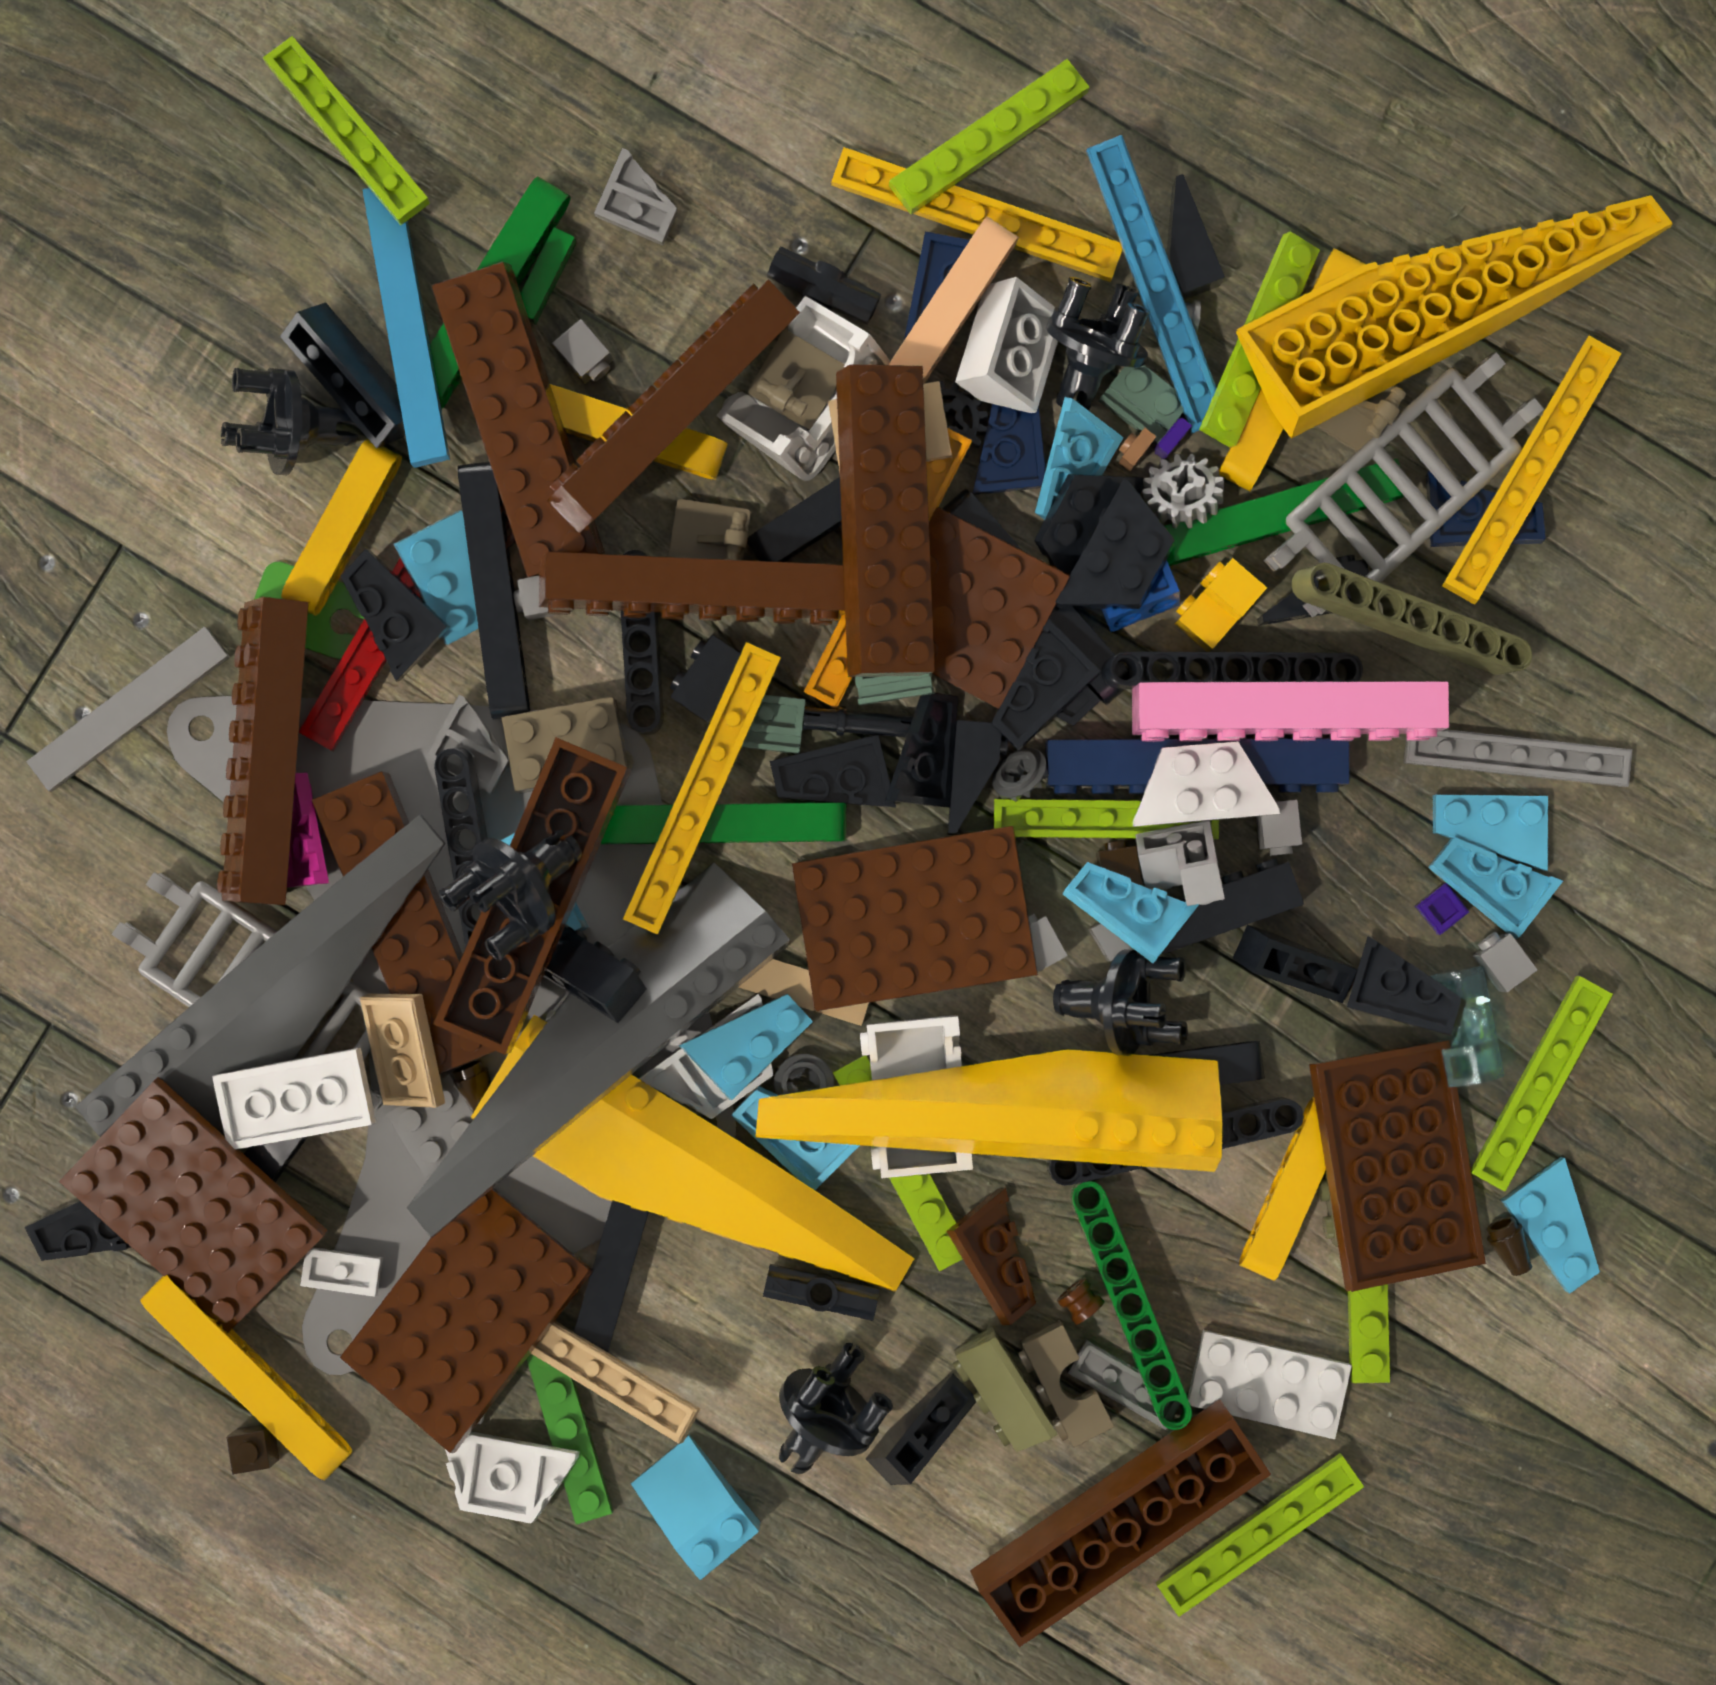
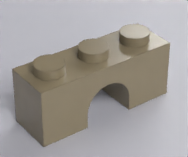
(1079, 1415)

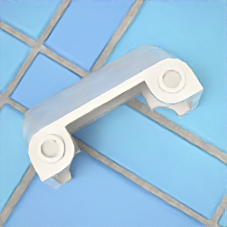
(786, 442)
(909, 1049)

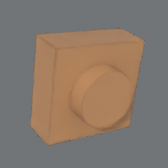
(1135, 448)

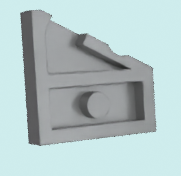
(636, 202)
(467, 731)

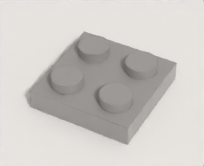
(432, 1131)

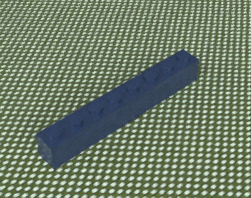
(1132, 762)

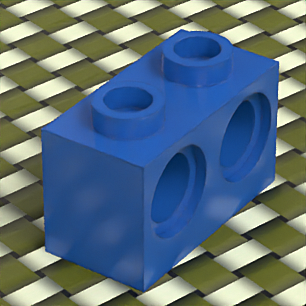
(1161, 597)

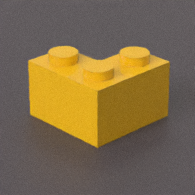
(1226, 598)

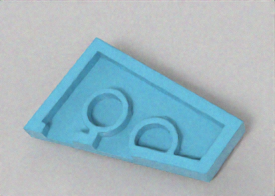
(1079, 447)
(442, 573)
(1499, 823)
(1498, 888)
(1132, 912)
(748, 1044)
(804, 1159)
(1555, 1224)

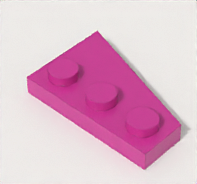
(306, 853)

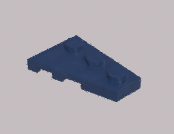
(936, 260)
(1011, 452)
(1463, 523)

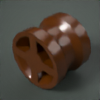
(1080, 1301)

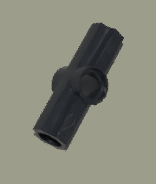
(824, 285)
(846, 1297)

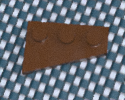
(992, 1256)

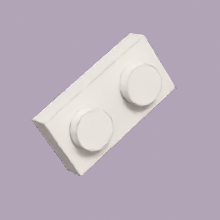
(341, 1272)

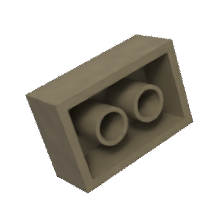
(587, 724)

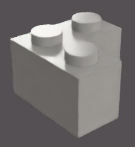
(1182, 857)

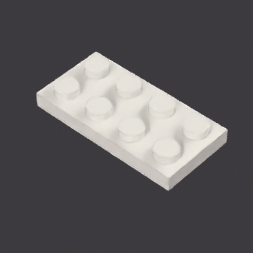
(294, 1099)
(1269, 1384)

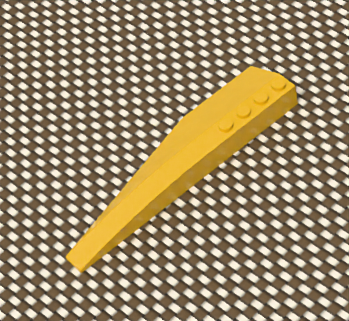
(1420, 309)
(1025, 1107)
(678, 1165)

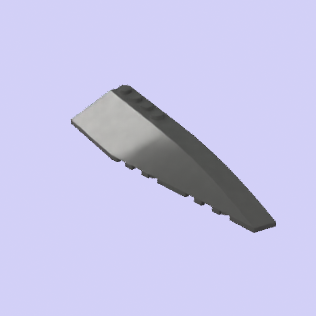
(701, 955)
(279, 991)

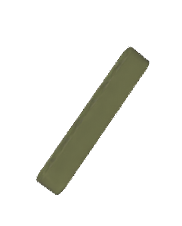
(1397, 621)

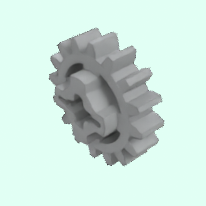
(1183, 490)

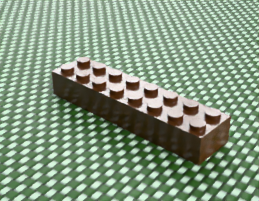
(513, 408)
(664, 413)
(885, 520)
(691, 586)
(263, 751)
(418, 944)
(493, 996)
(1119, 1523)

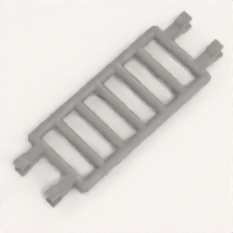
(1374, 449)
(229, 911)

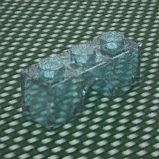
(1475, 1049)

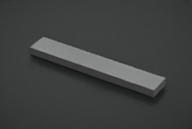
(128, 709)
(1522, 757)

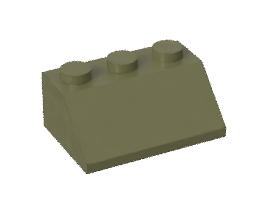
(1003, 1391)

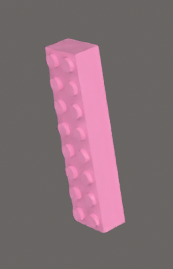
(1289, 708)

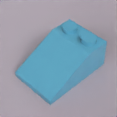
(696, 1507)

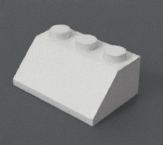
(1009, 347)

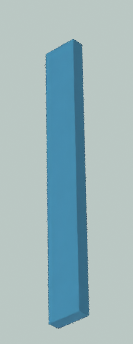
(1153, 277)
(407, 335)

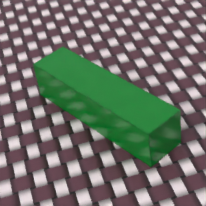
(547, 272)

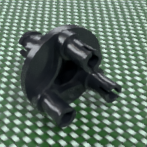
(1096, 344)
(288, 421)
(516, 885)
(1124, 1003)
(829, 1411)

